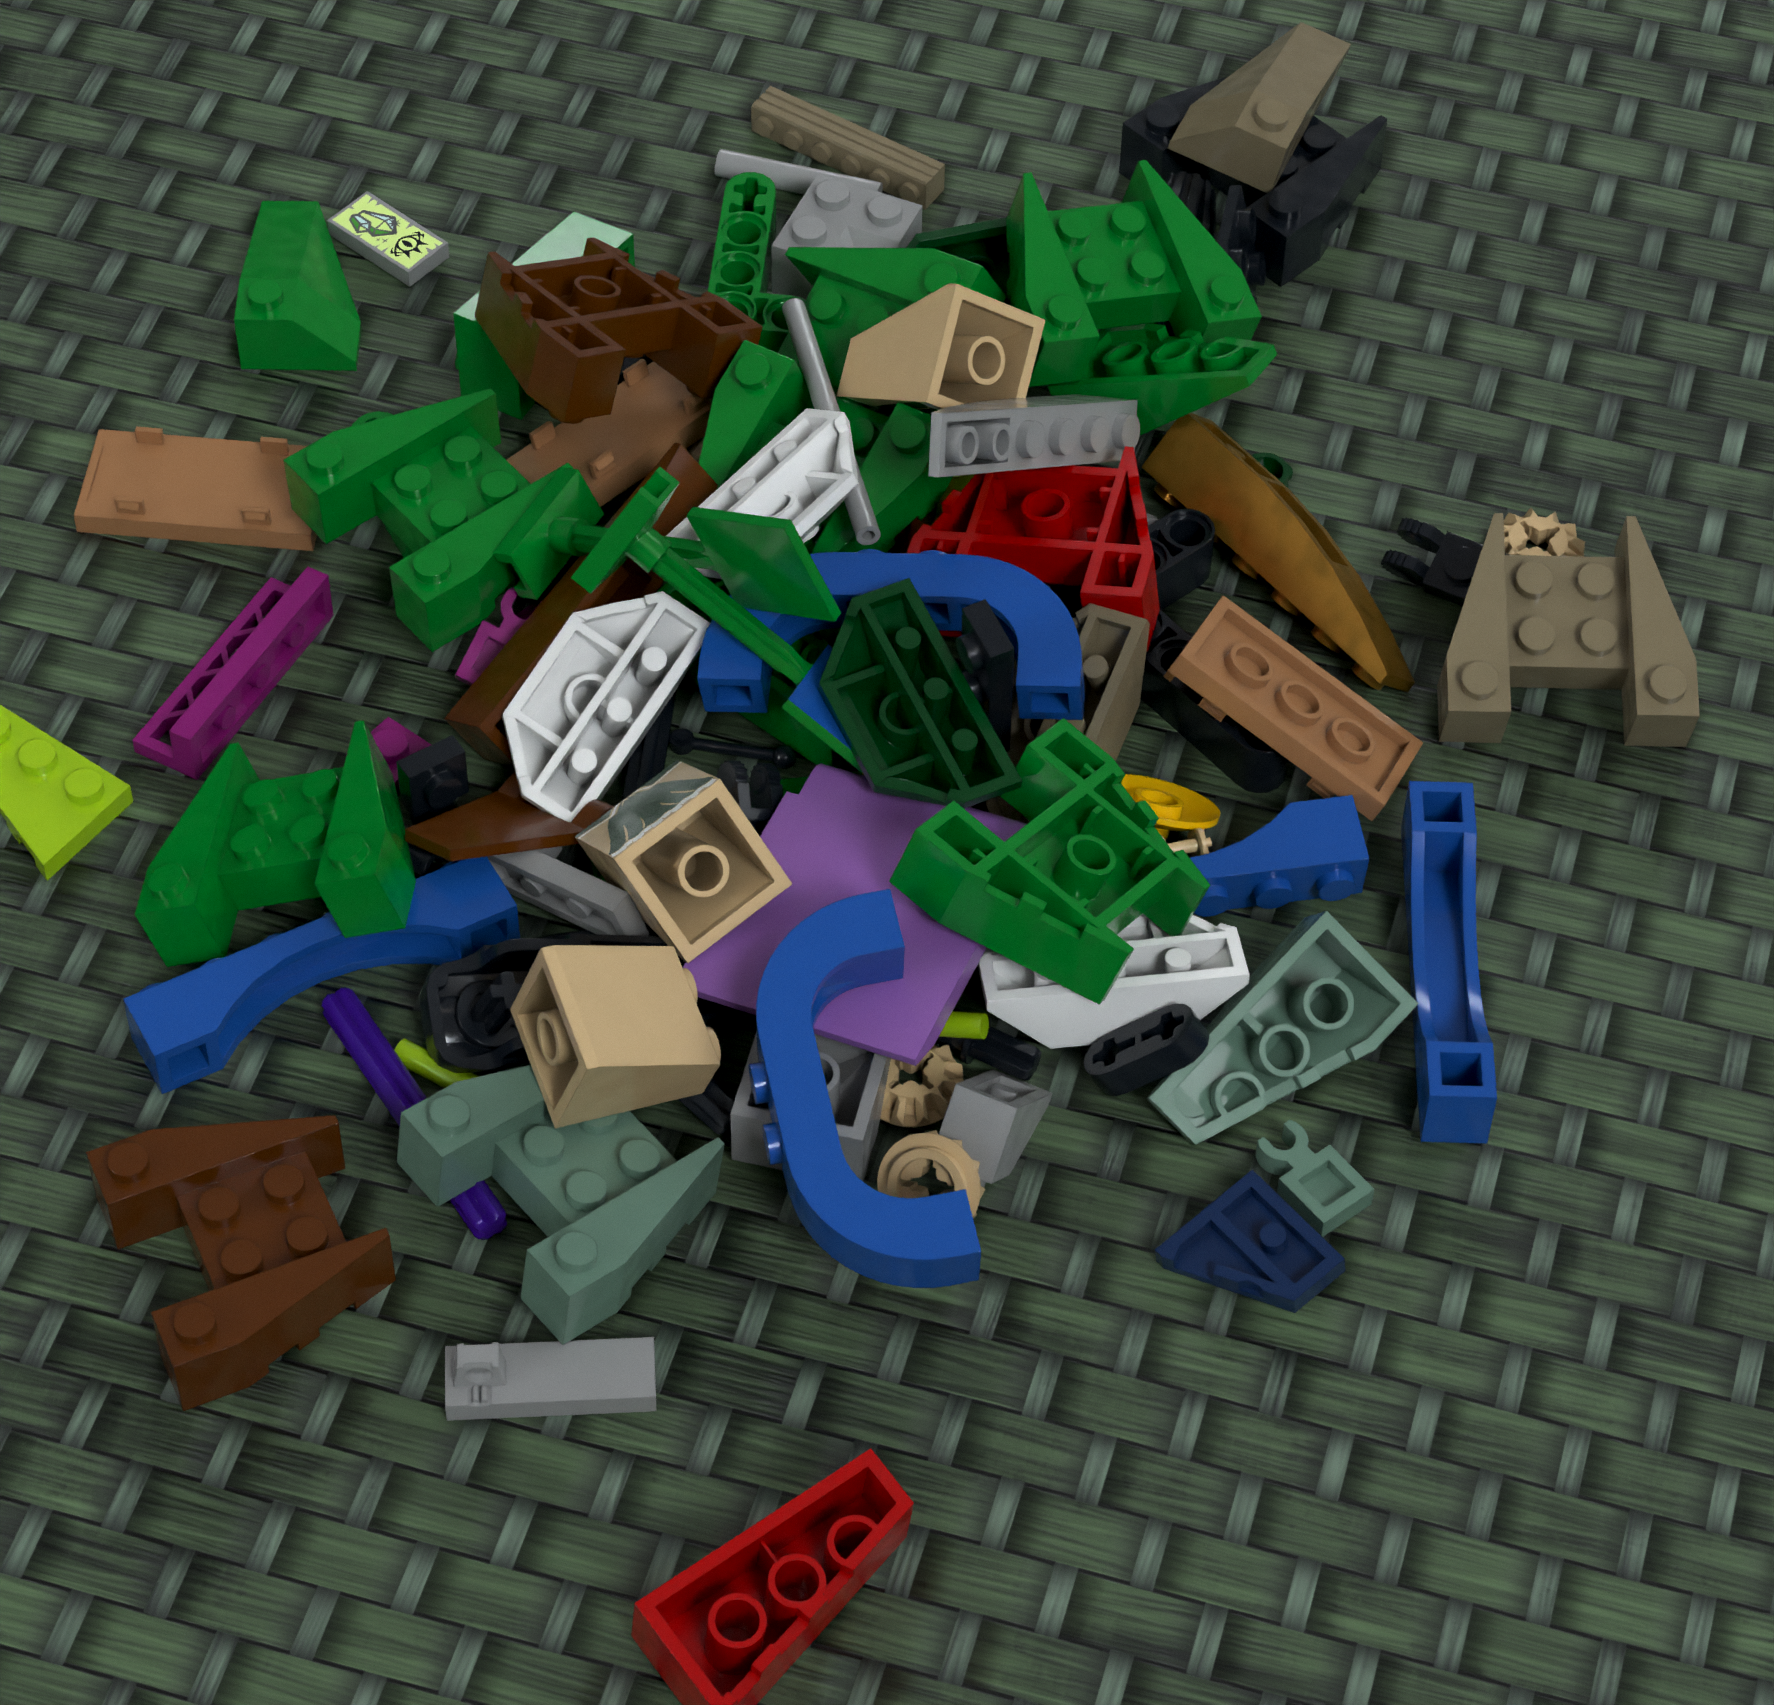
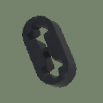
(1146, 1049)

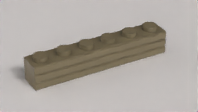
(847, 147)

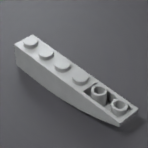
(1030, 433)

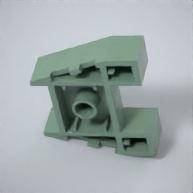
(593, 1187)

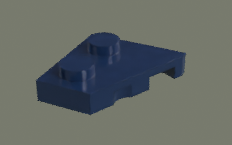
(1254, 1248)

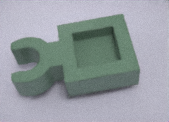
(1317, 1185)

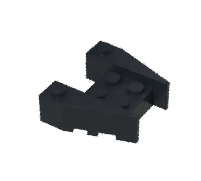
(1308, 198)

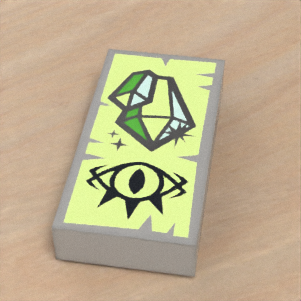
(388, 238)

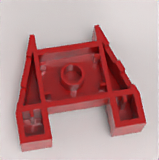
(1061, 527)

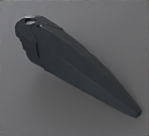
(470, 1002)

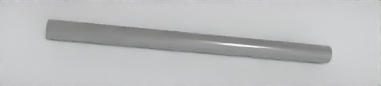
(823, 398)

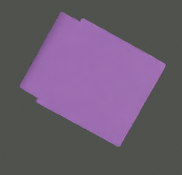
(832, 846)

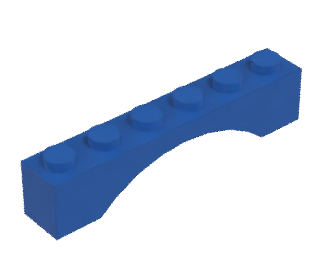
(1300, 855)
(200, 1017)
(1449, 1022)

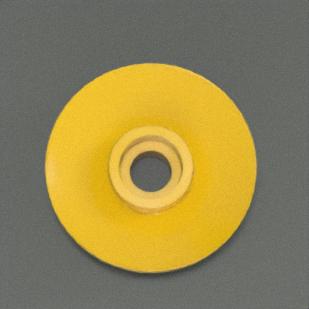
(1174, 805)

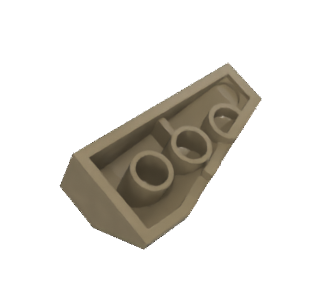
(1262, 109)

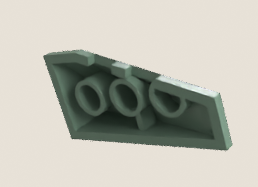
(1296, 1020)

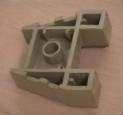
(1569, 628)

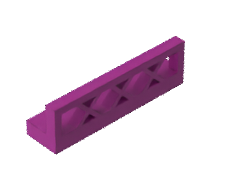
(245, 678)

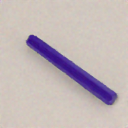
(399, 1092)

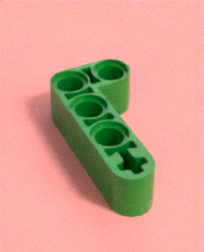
(745, 255)

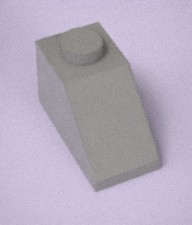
(994, 1120)

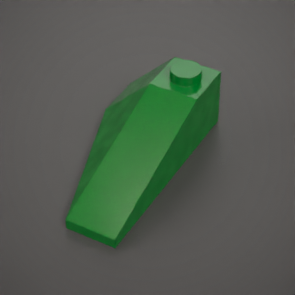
(294, 295)
(1168, 372)

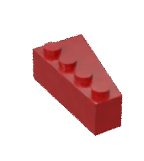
(767, 1594)

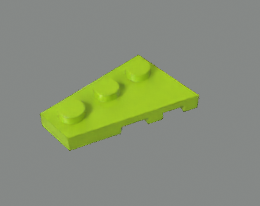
(53, 794)

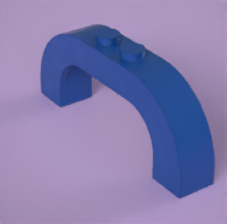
(1027, 609)
(872, 1233)

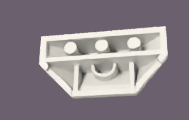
(793, 477)
(597, 698)
(1190, 969)

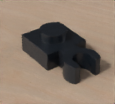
(433, 779)

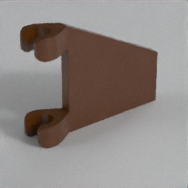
(499, 826)

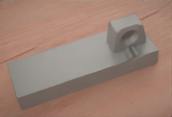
(569, 892)
(550, 1378)

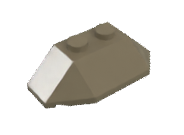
(1113, 677)

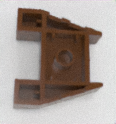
(578, 317)
(257, 1234)

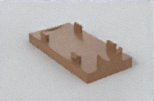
(623, 447)
(191, 490)
(1295, 708)

